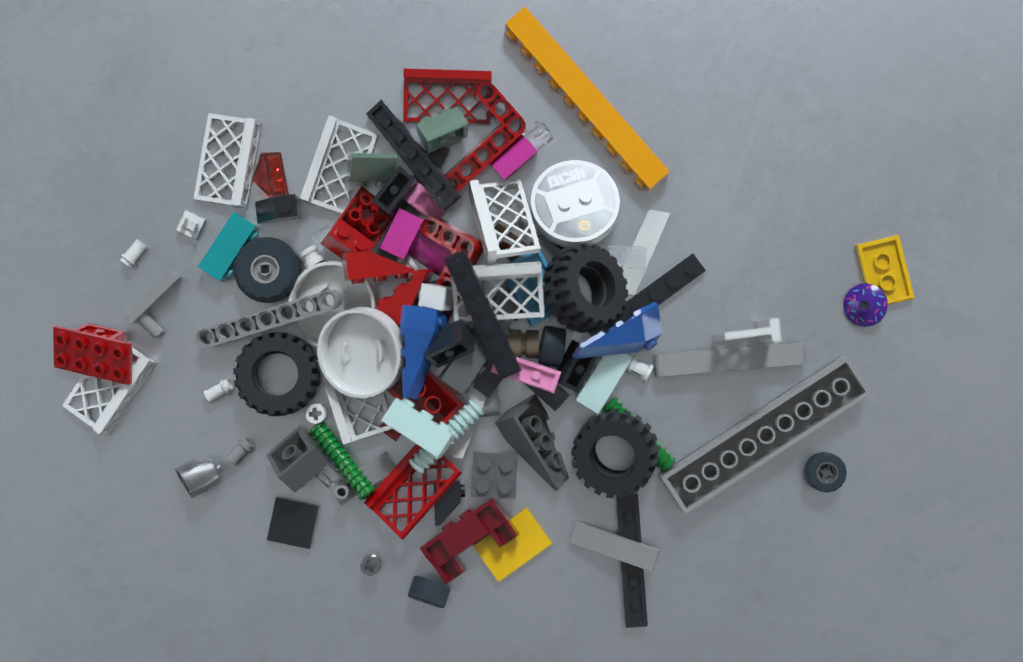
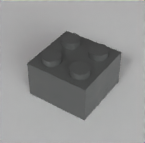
(297, 459)
(494, 474)

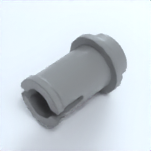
(243, 448)

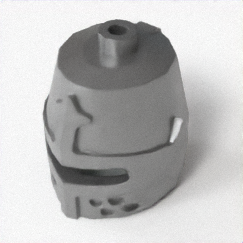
(199, 475)

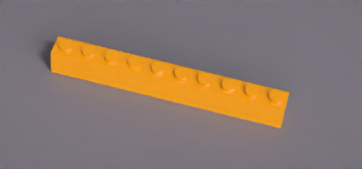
(586, 98)

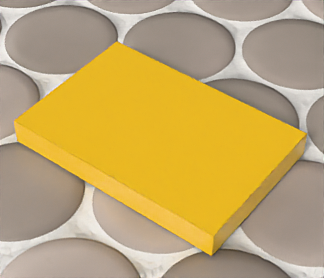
(885, 266)
(518, 551)

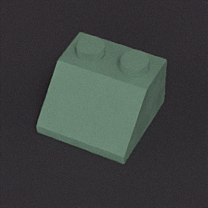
(442, 129)
(370, 168)

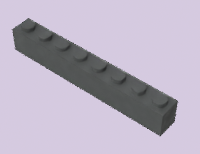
(461, 372)

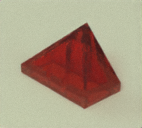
(270, 174)

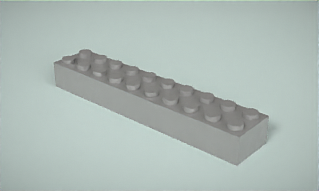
(765, 434)

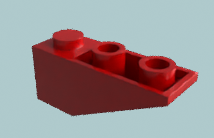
(368, 265)

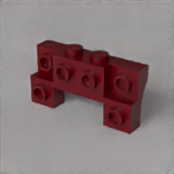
(458, 537)

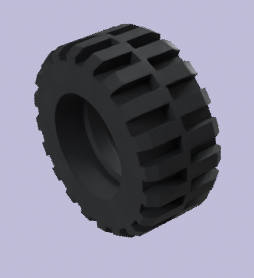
(566, 298)
(247, 377)
(597, 474)

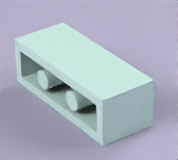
(602, 381)
(419, 427)

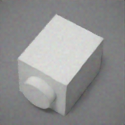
(435, 297)

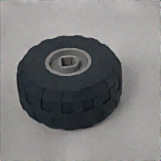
(266, 269)

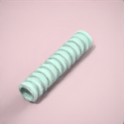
(458, 426)

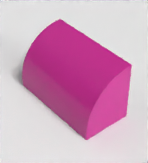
(513, 158)
(401, 234)
(428, 253)

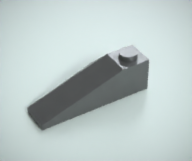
(529, 435)

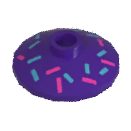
(877, 305)

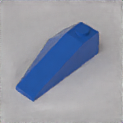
(420, 328)
(628, 337)

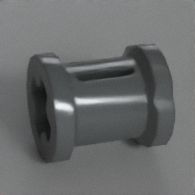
(368, 570)

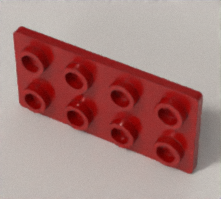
(93, 352)

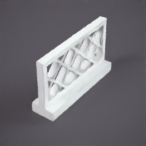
(321, 156)
(244, 167)
(486, 227)
(503, 272)
(765, 330)
(120, 398)
(342, 415)

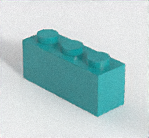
(222, 253)

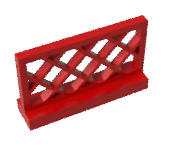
(444, 76)
(396, 479)

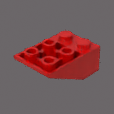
(357, 226)
(404, 295)

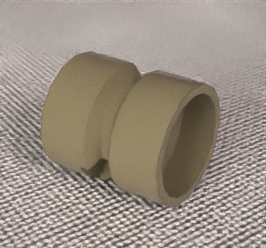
(524, 343)

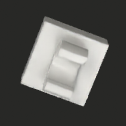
(191, 225)

